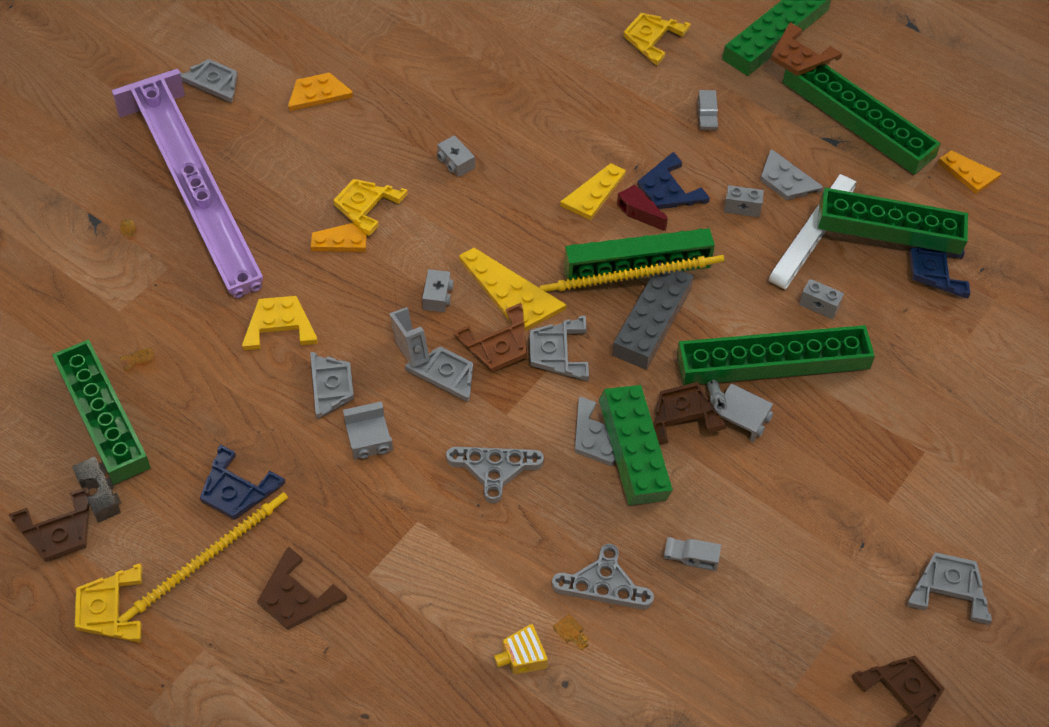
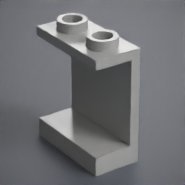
(409, 340)
(746, 410)
(367, 430)

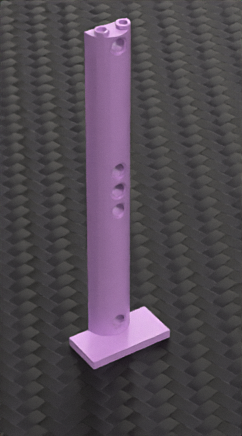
(196, 184)

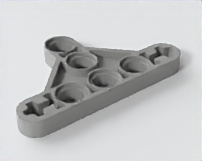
(504, 467)
(614, 583)

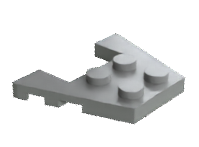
(550, 351)
(592, 436)
(953, 578)

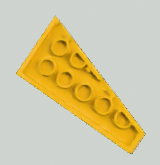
(510, 289)

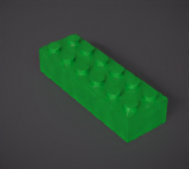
(635, 445)

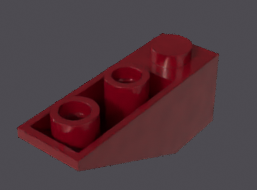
(639, 207)

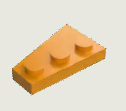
(969, 172)
(339, 239)

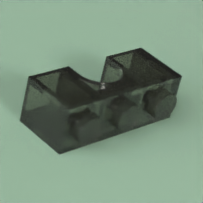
(103, 502)

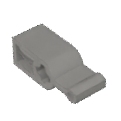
(707, 109)
(693, 553)

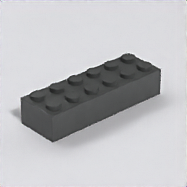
(652, 317)

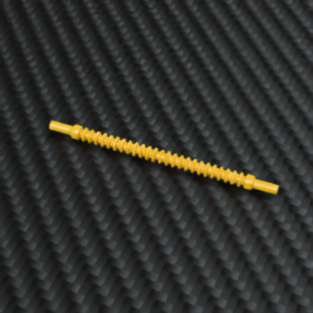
(562, 285)
(140, 606)

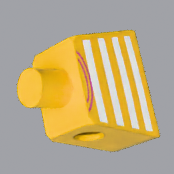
(522, 652)

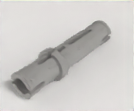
(717, 397)

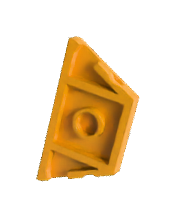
(317, 91)

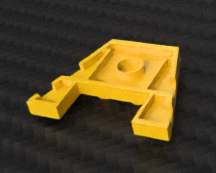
(646, 32)
(360, 197)
(278, 315)
(99, 606)

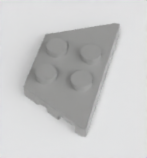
(212, 79)
(786, 178)
(446, 372)
(330, 383)

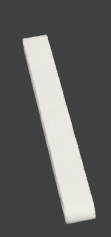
(804, 242)

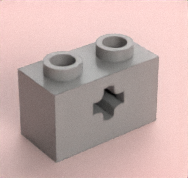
(455, 156)
(743, 201)
(436, 290)
(821, 299)

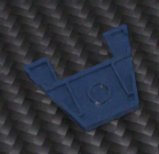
(663, 188)
(931, 268)
(232, 493)

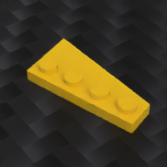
(593, 193)

